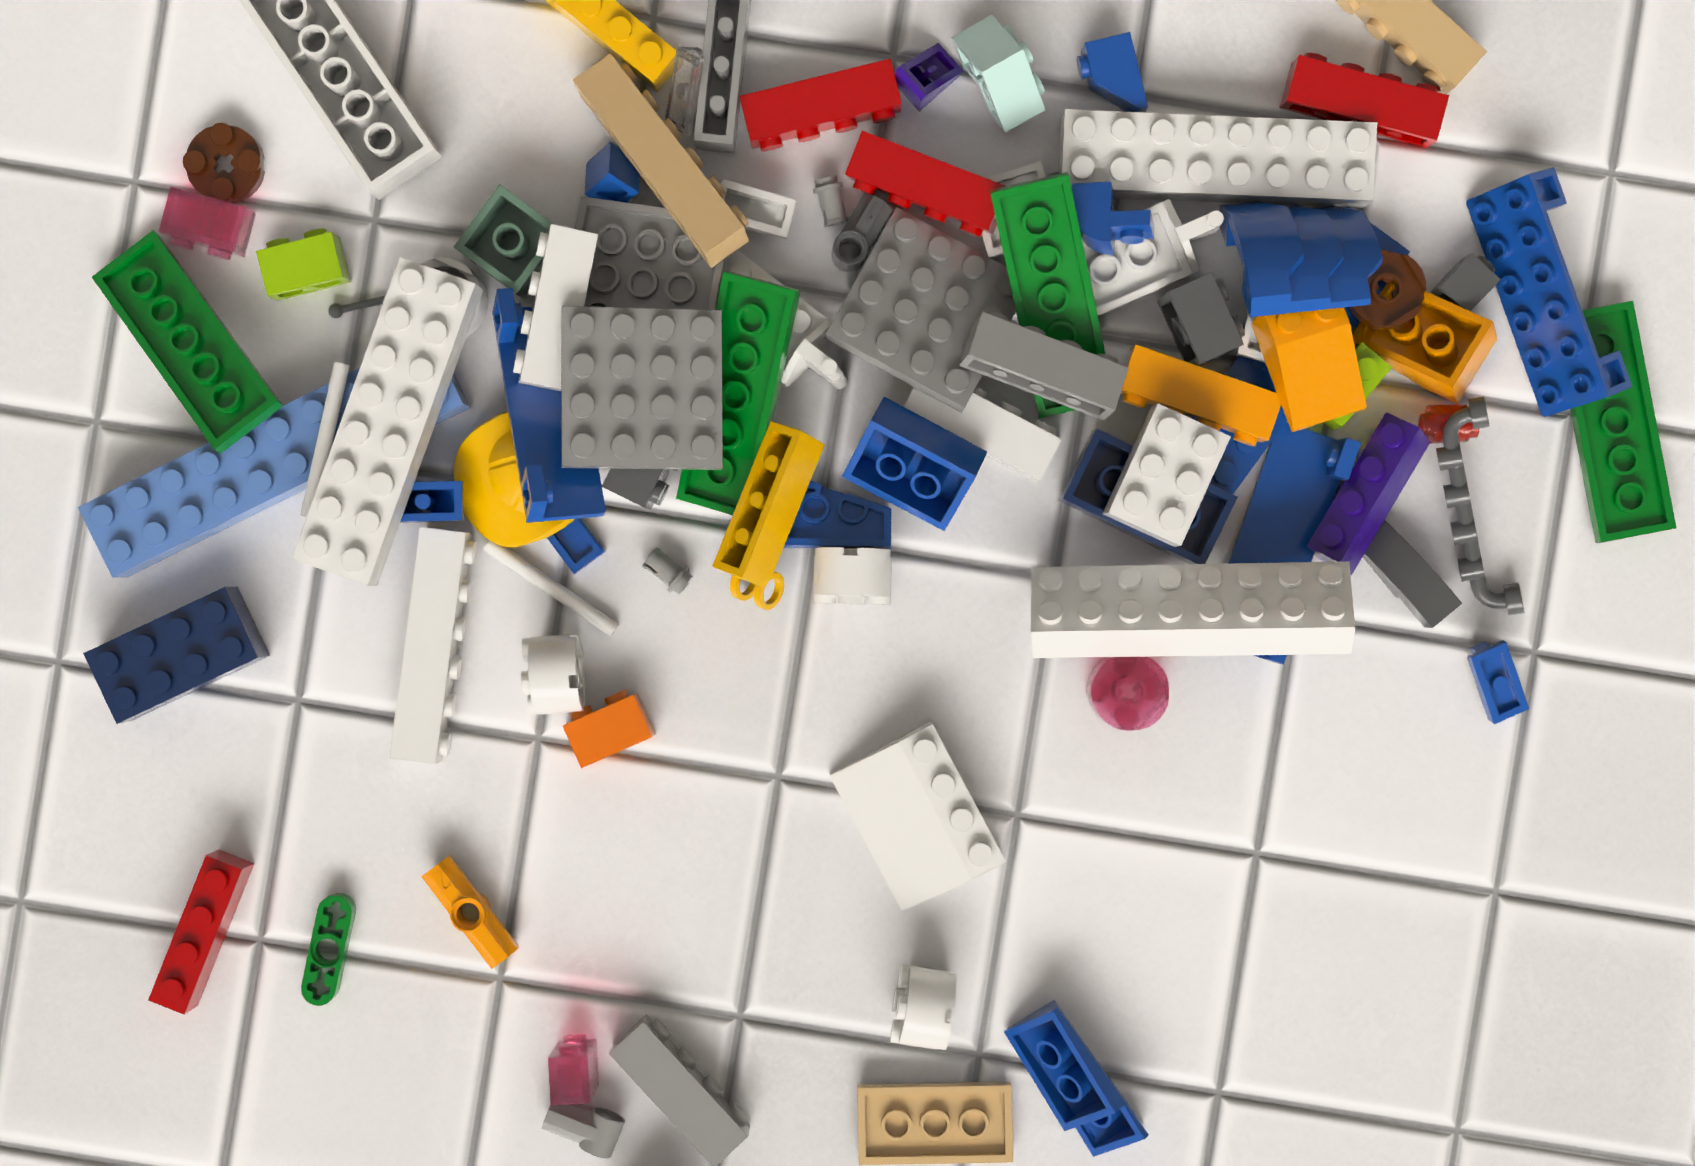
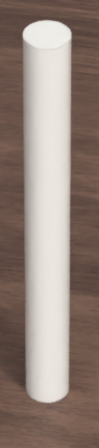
(326, 431)
(552, 587)

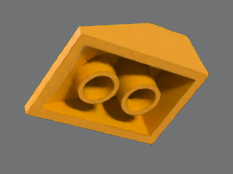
(1436, 347)
(1311, 365)

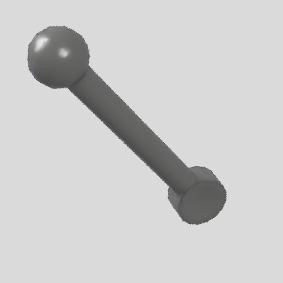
(336, 310)

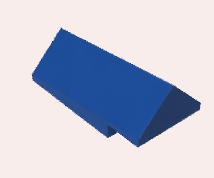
(1074, 1081)

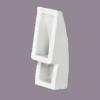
(764, 210)

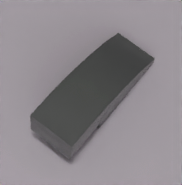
(1410, 577)

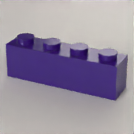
(1369, 492)

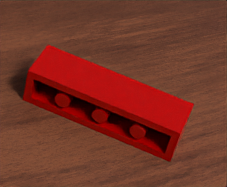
(1350, 94)
(821, 104)
(924, 182)
(201, 931)

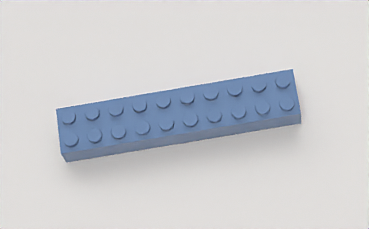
(214, 490)

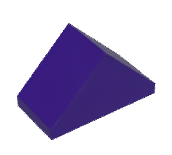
(927, 76)

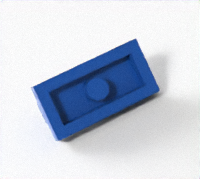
(1497, 681)

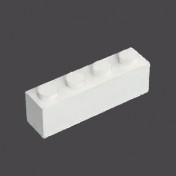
(560, 283)
(996, 429)

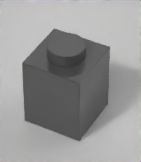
(1467, 282)

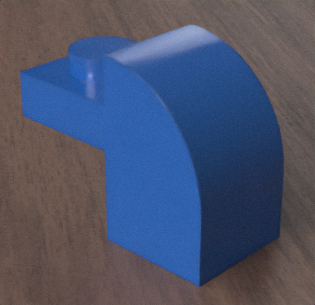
(1102, 224)

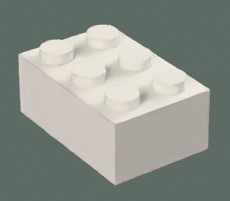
(1166, 475)

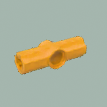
(487, 932)

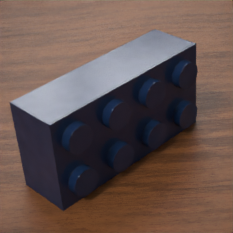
(1096, 477)
(176, 654)

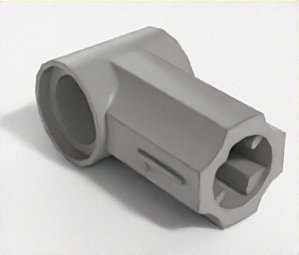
(593, 1129)

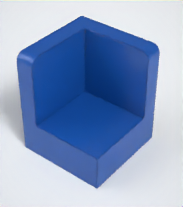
(611, 176)

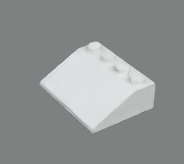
(917, 817)

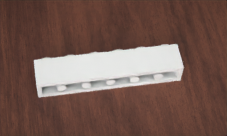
(432, 645)

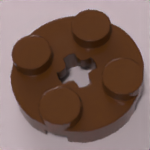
(224, 141)
(1407, 295)

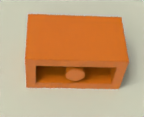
(608, 729)

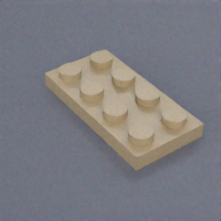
(935, 1123)

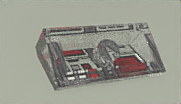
(685, 88)

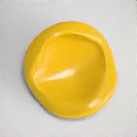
(493, 487)

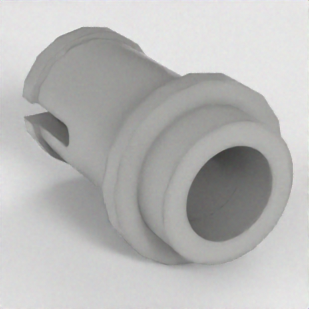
(830, 200)
(667, 571)

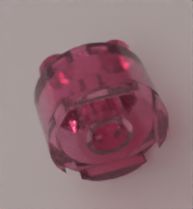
(1150, 692)

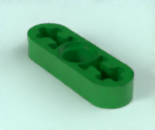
(332, 978)

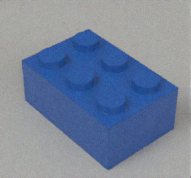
(914, 464)

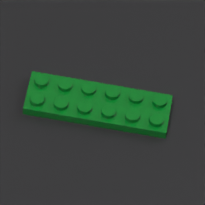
(1047, 265)
(187, 342)
(755, 346)
(1621, 439)

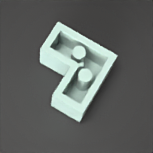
(1001, 71)

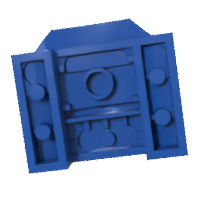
(1301, 256)

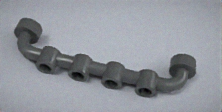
(1458, 496)

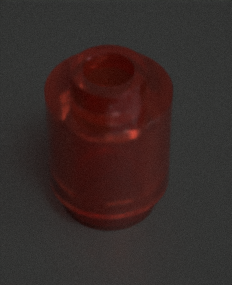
(1435, 418)

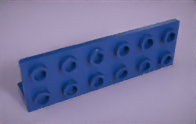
(1541, 295)
(535, 423)
(1292, 498)

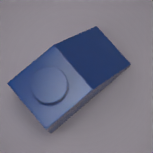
(1113, 71)
(434, 502)

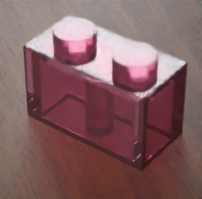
(206, 222)
(573, 1070)

